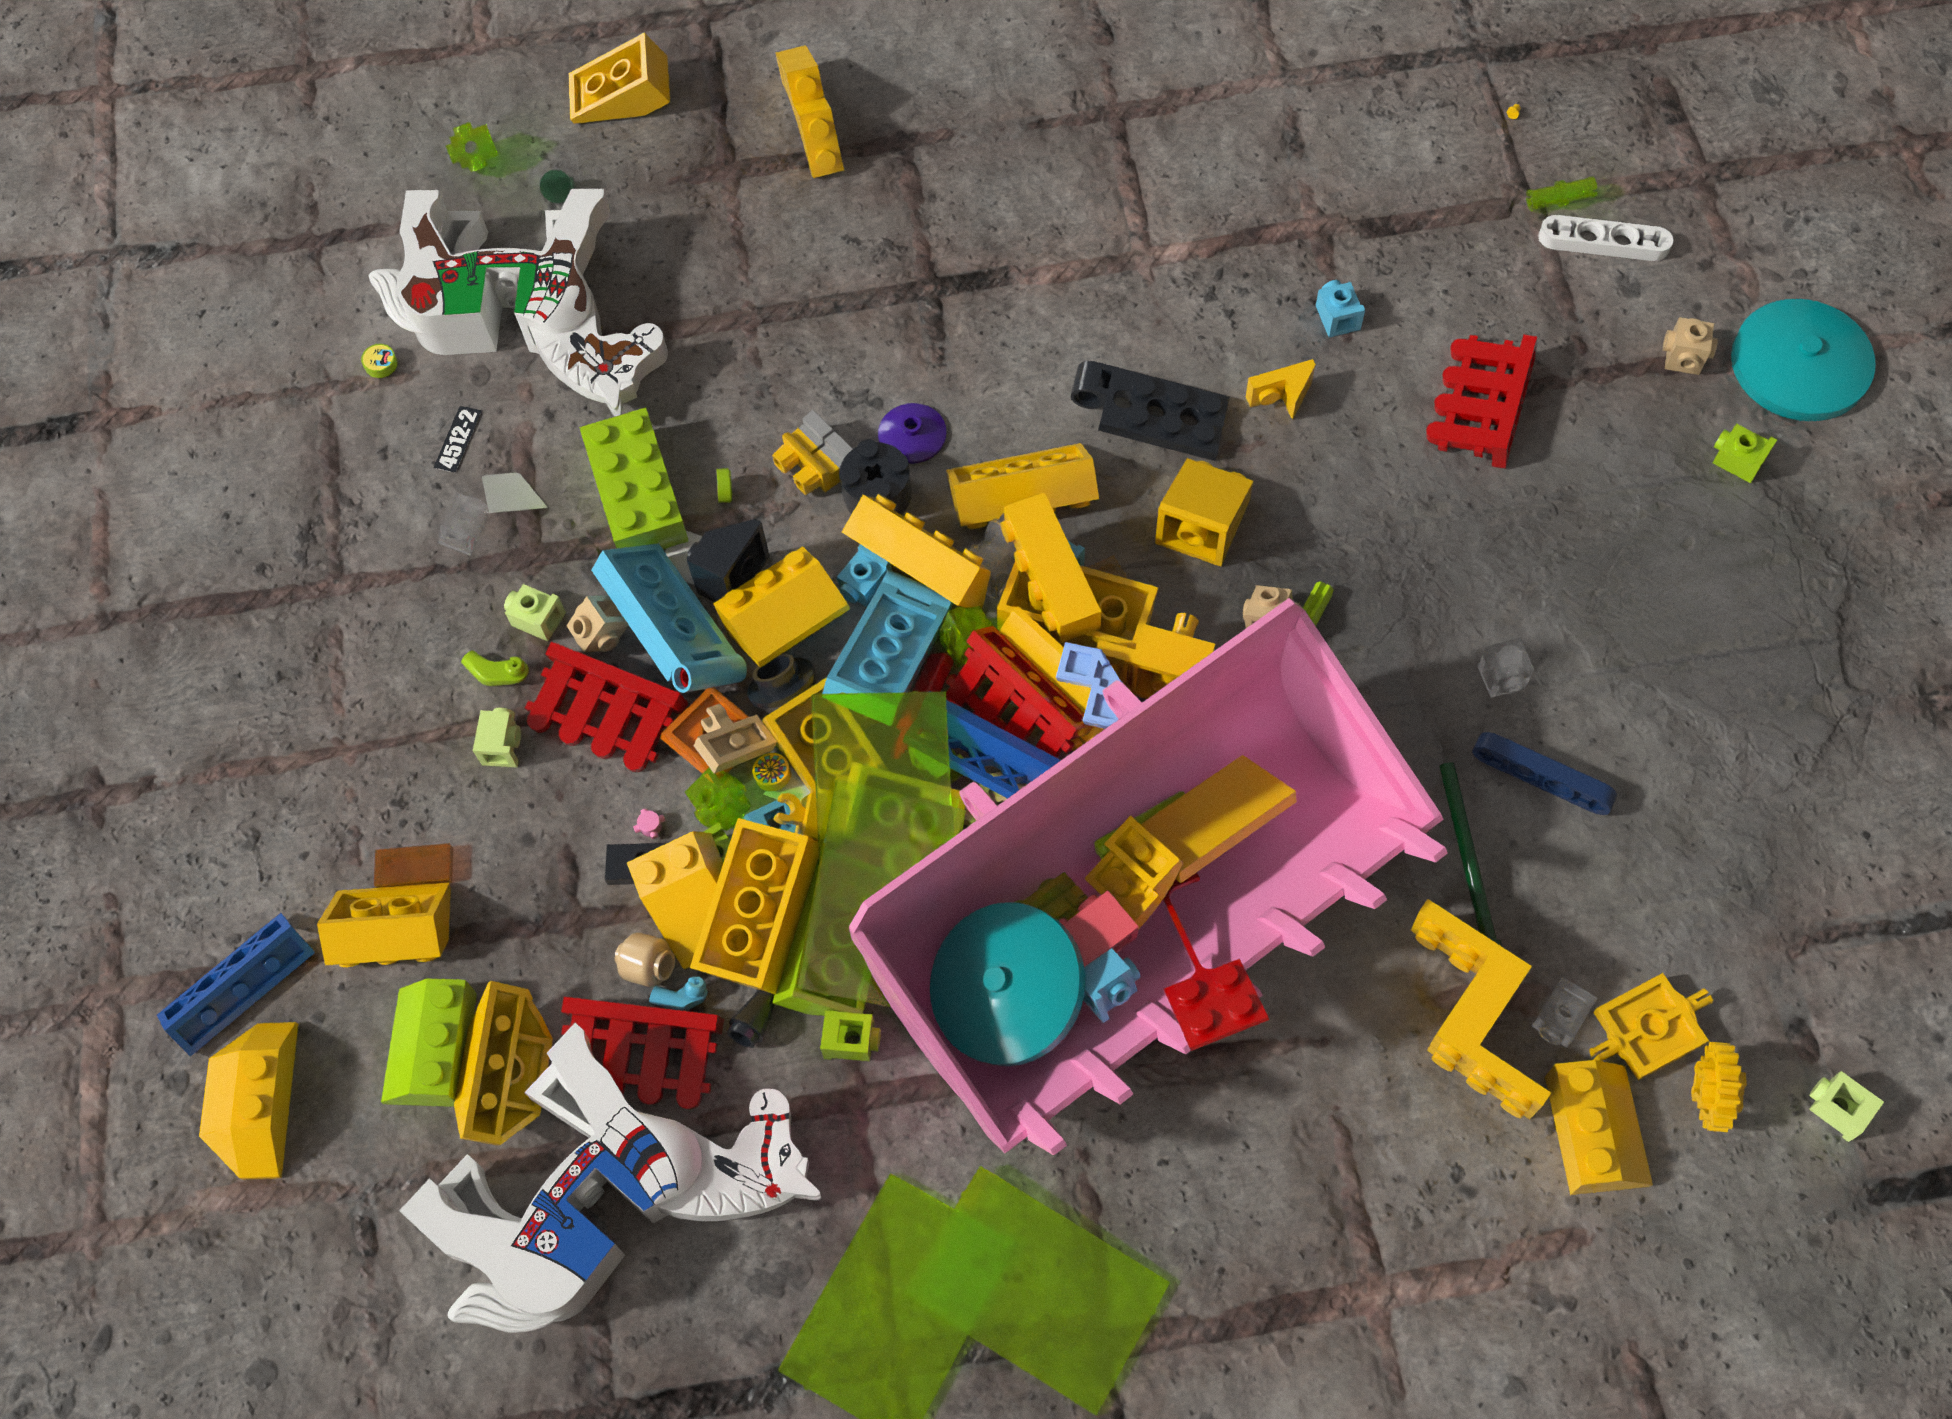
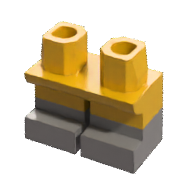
(815, 451)

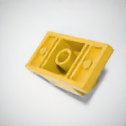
(1157, 656)

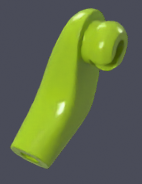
(495, 673)

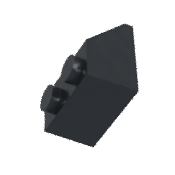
(727, 558)

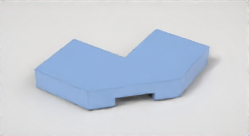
(1090, 669)

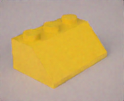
(781, 606)
(386, 924)
(1597, 1127)

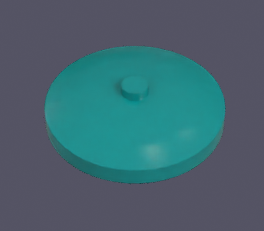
(1803, 360)
(1007, 984)

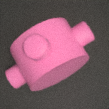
(649, 823)

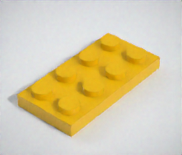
(1219, 814)

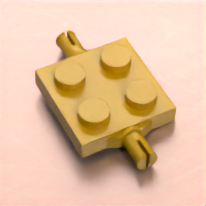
(1651, 1026)

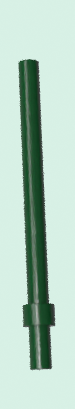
(1467, 851)

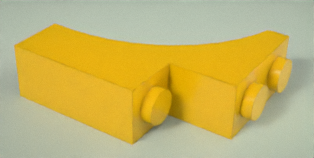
(812, 112)

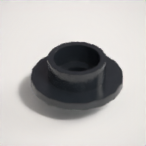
(780, 681)

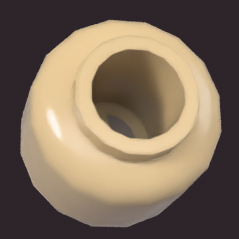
(644, 960)

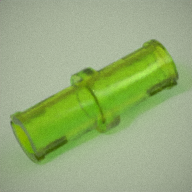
(1561, 193)

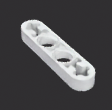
(1605, 240)

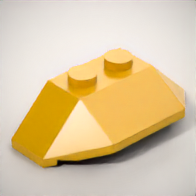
(499, 1063)
(250, 1100)

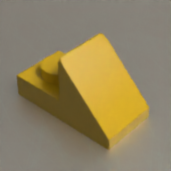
(1284, 383)

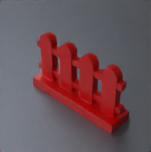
(1488, 411)
(1017, 681)
(590, 693)
(657, 1046)

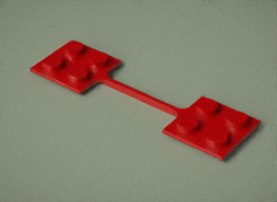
(1212, 1000)

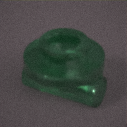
(556, 185)

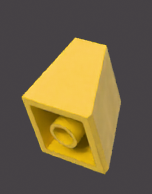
(1202, 511)

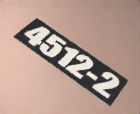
(457, 439)

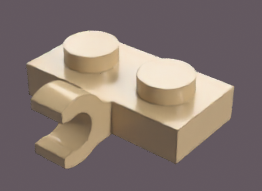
(730, 742)

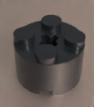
(875, 470)

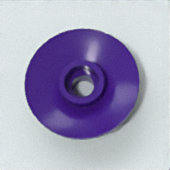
(917, 443)

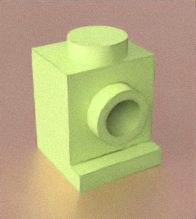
(537, 620)
(497, 738)
(1857, 1104)

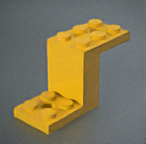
(1461, 1034)

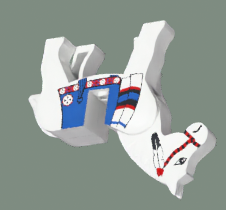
(554, 1256)

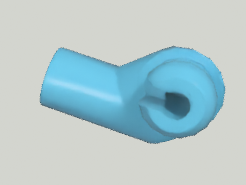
(683, 999)

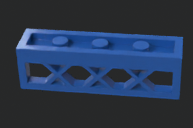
(992, 747)
(234, 984)

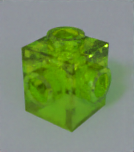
(484, 148)
(957, 629)
(718, 799)

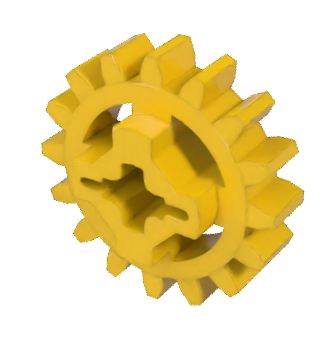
(1718, 1087)

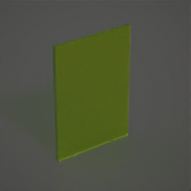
(880, 742)
(866, 846)
(1037, 1289)
(866, 1339)

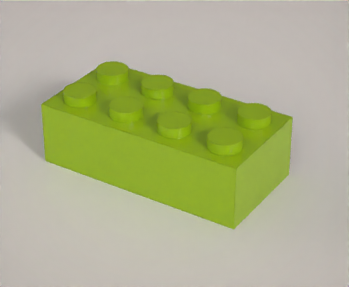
(633, 481)

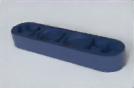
(1544, 773)

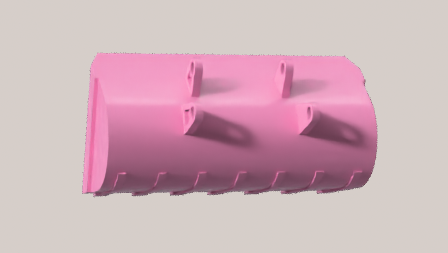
(1260, 696)

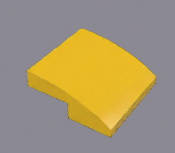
(1135, 870)

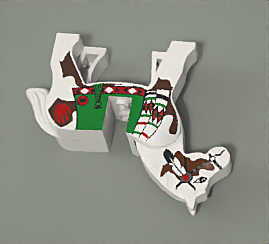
(457, 294)

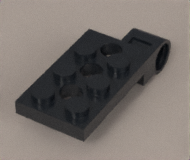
(1102, 383)

